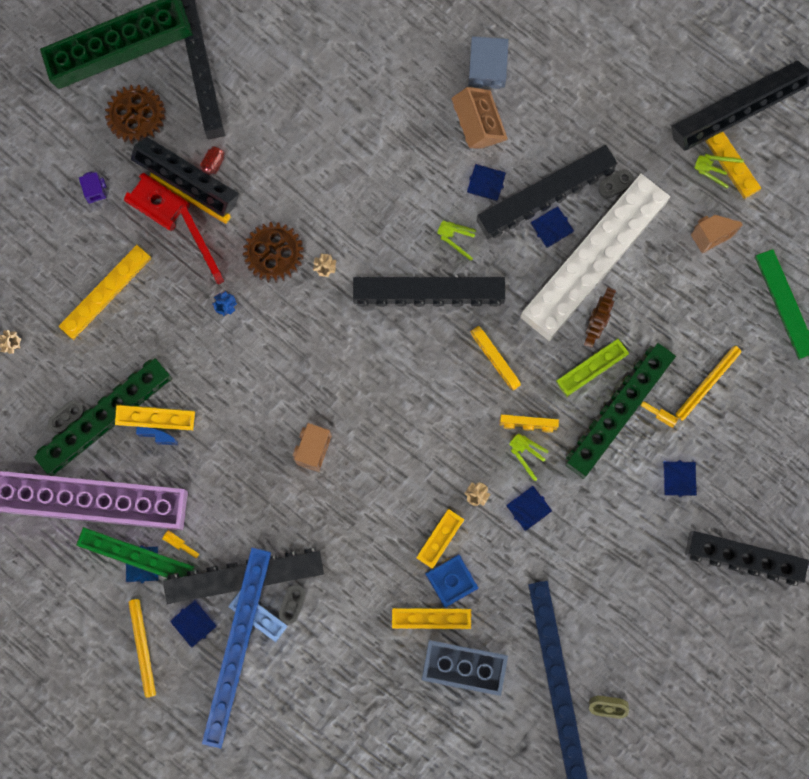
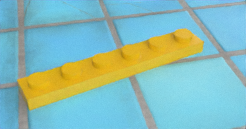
(104, 292)

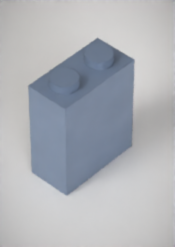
(488, 62)

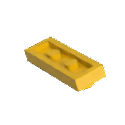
(529, 423)
(440, 538)

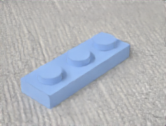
(264, 621)

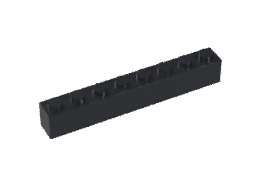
(202, 74)
(741, 105)
(546, 192)
(428, 291)
(230, 579)

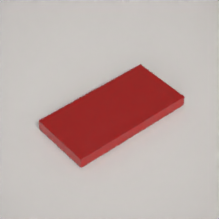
(201, 245)

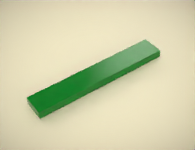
(784, 302)
(131, 554)

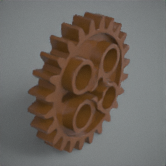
(124, 102)
(263, 239)
(599, 317)

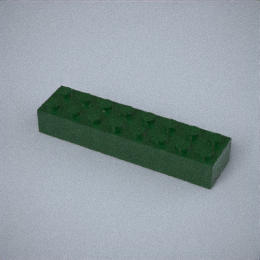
(115, 42)

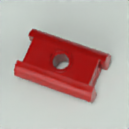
(147, 192)

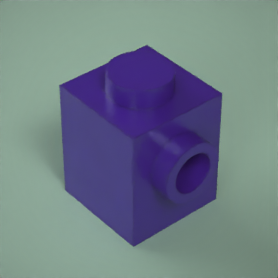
(93, 187)

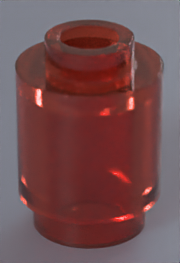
(212, 160)

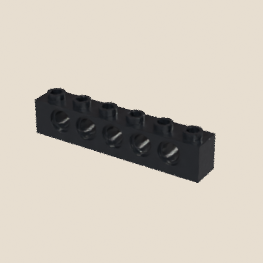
(184, 176)
(796, 565)

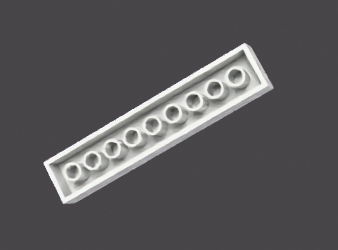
(595, 257)

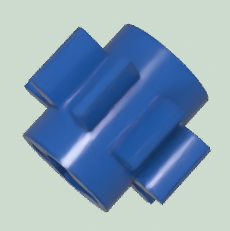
(224, 303)

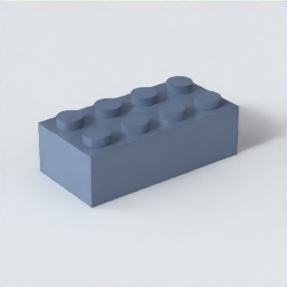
(464, 668)

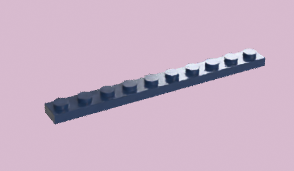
(557, 681)

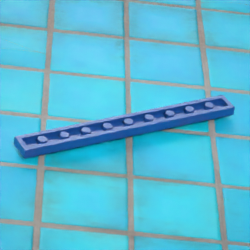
(236, 648)

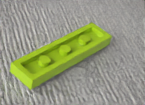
(592, 367)

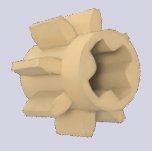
(324, 265)
(9, 341)
(477, 494)

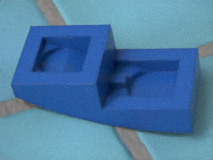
(161, 438)

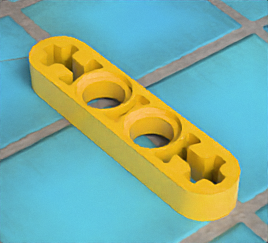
(495, 358)

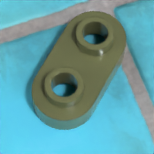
(609, 707)

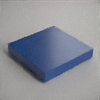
(451, 581)

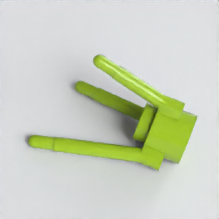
(704, 166)
(448, 229)
(522, 443)

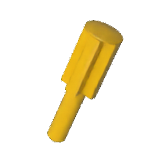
(661, 415)
(178, 543)

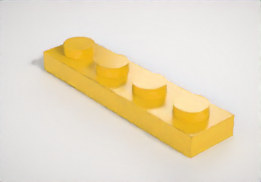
(737, 172)
(154, 417)
(431, 618)

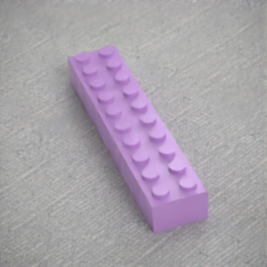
(92, 500)

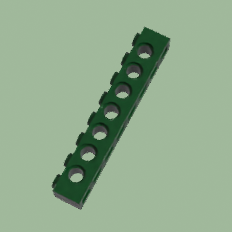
(663, 359)
(53, 465)

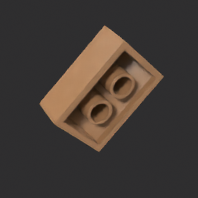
(479, 117)

